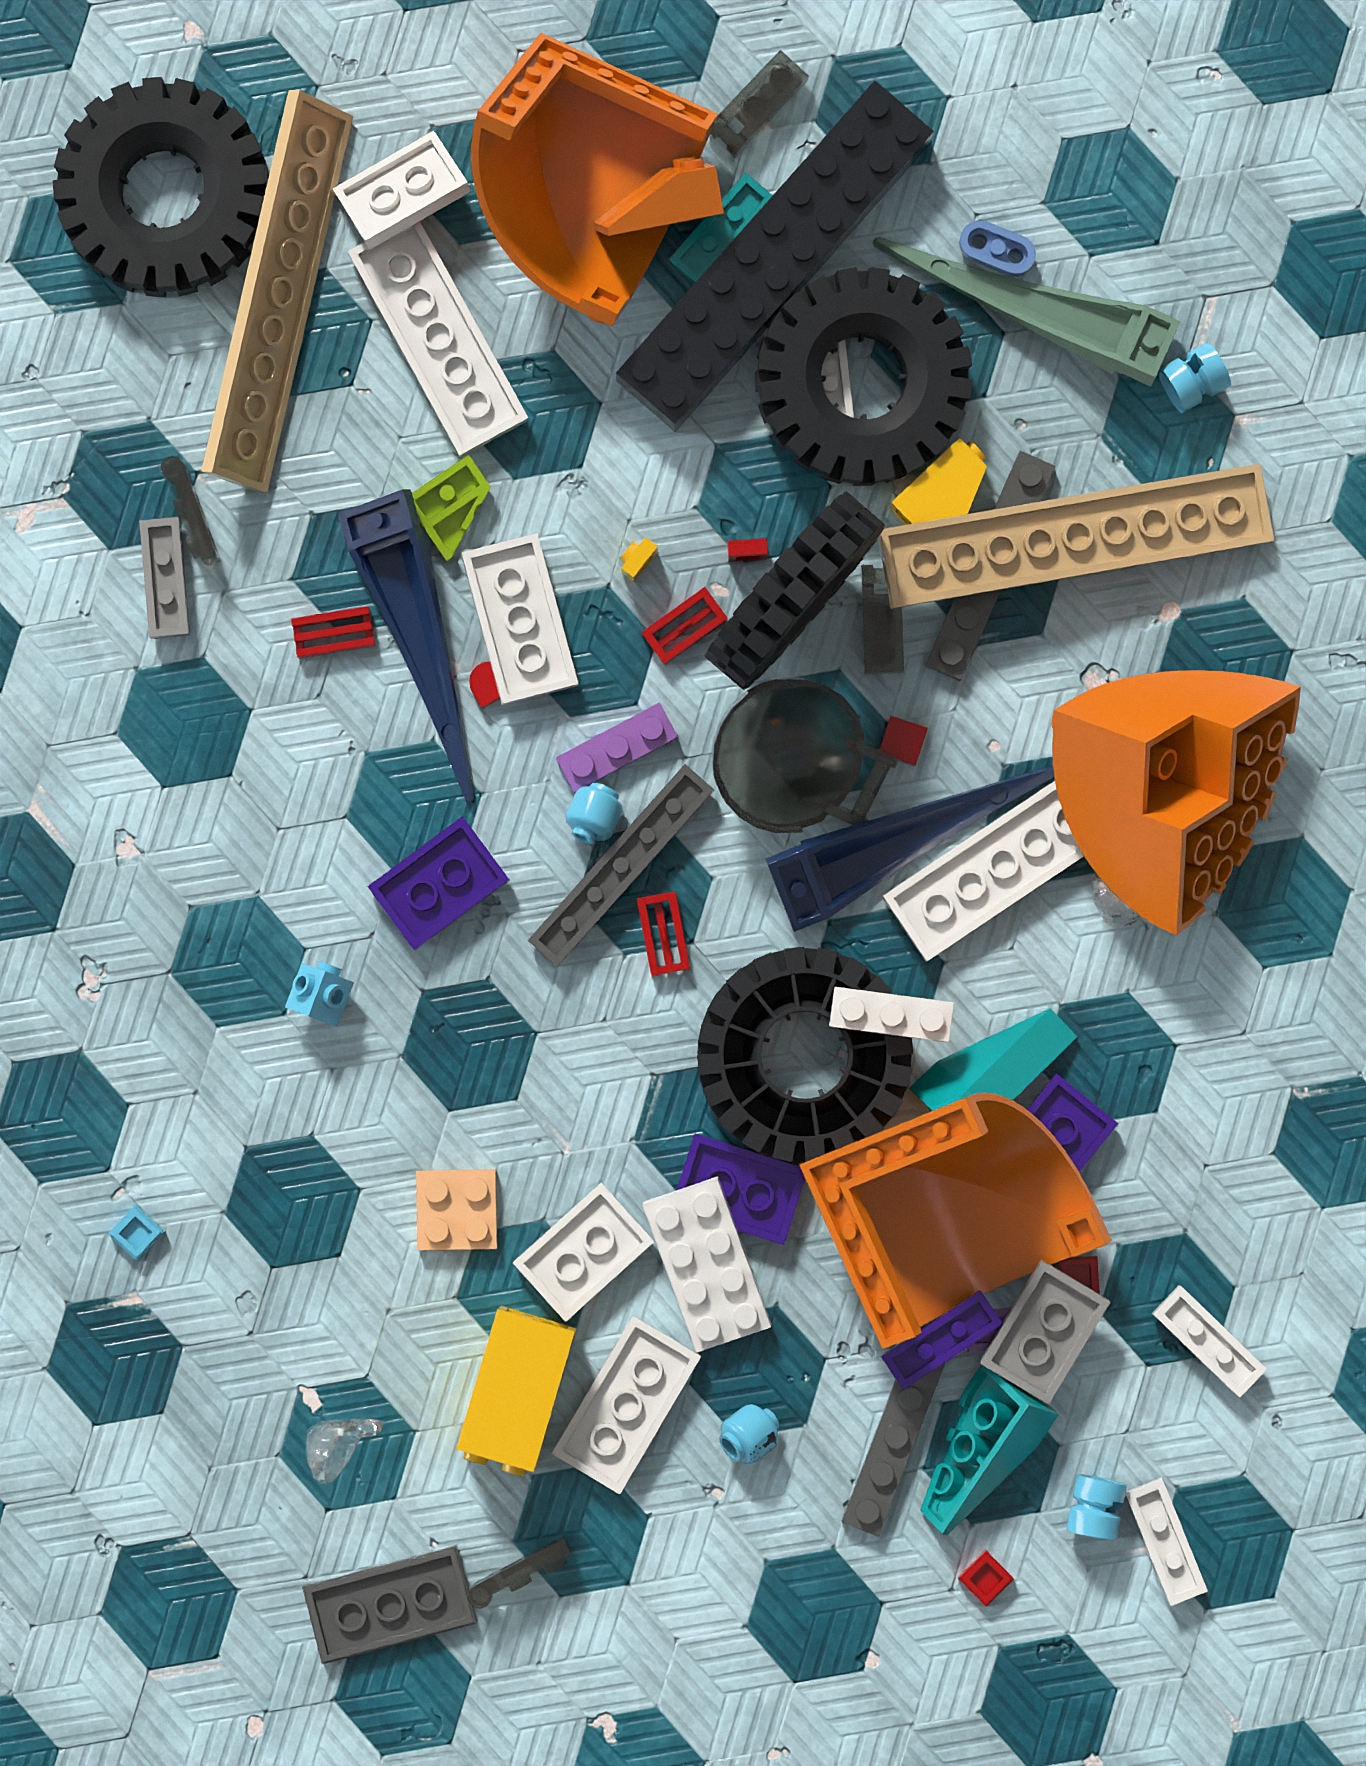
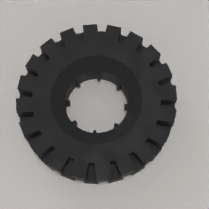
(129, 129)
(917, 334)
(794, 590)
(733, 1068)

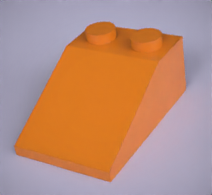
(669, 197)

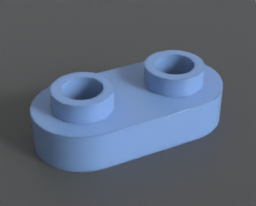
(998, 246)

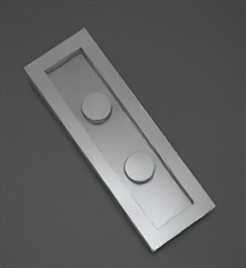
(164, 578)

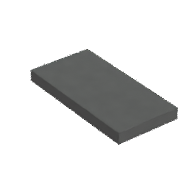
(389, 1604)

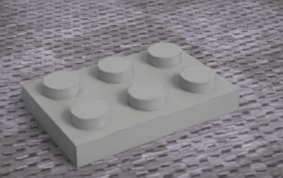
(1044, 1331)

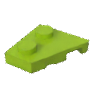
(450, 503)

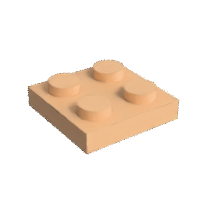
(456, 1209)

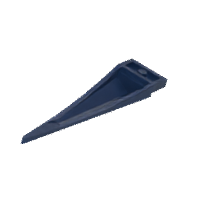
(399, 573)
(846, 863)

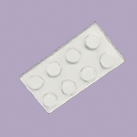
(519, 619)
(707, 1264)
(626, 1404)

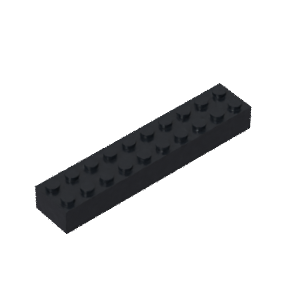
(774, 256)

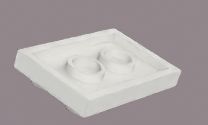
(401, 190)
(583, 1252)

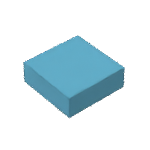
(136, 1232)

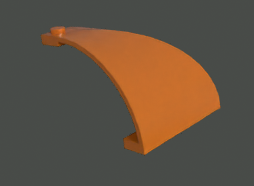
(559, 152)
(951, 1209)

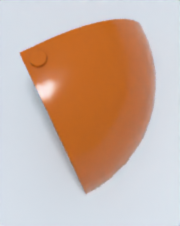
(1170, 781)

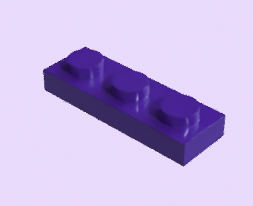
(941, 1339)

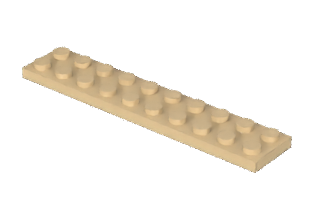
(277, 292)
(1075, 536)

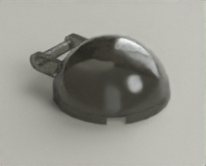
(793, 756)

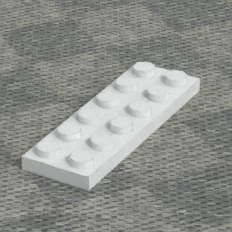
(439, 338)
(985, 874)

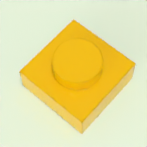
(637, 558)

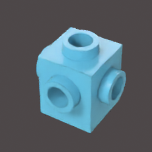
(320, 993)

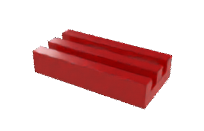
(300, 637)
(657, 646)
(669, 967)

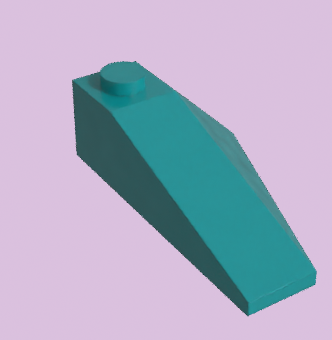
(996, 1064)
(991, 1438)

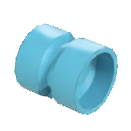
(1191, 379)
(1096, 1507)

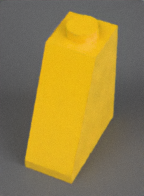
(944, 487)

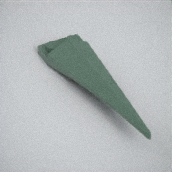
(1095, 328)

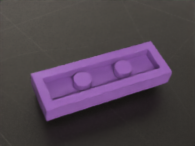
(617, 747)

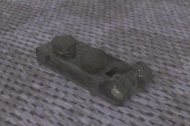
(759, 102)
(190, 509)
(881, 627)
(518, 1572)

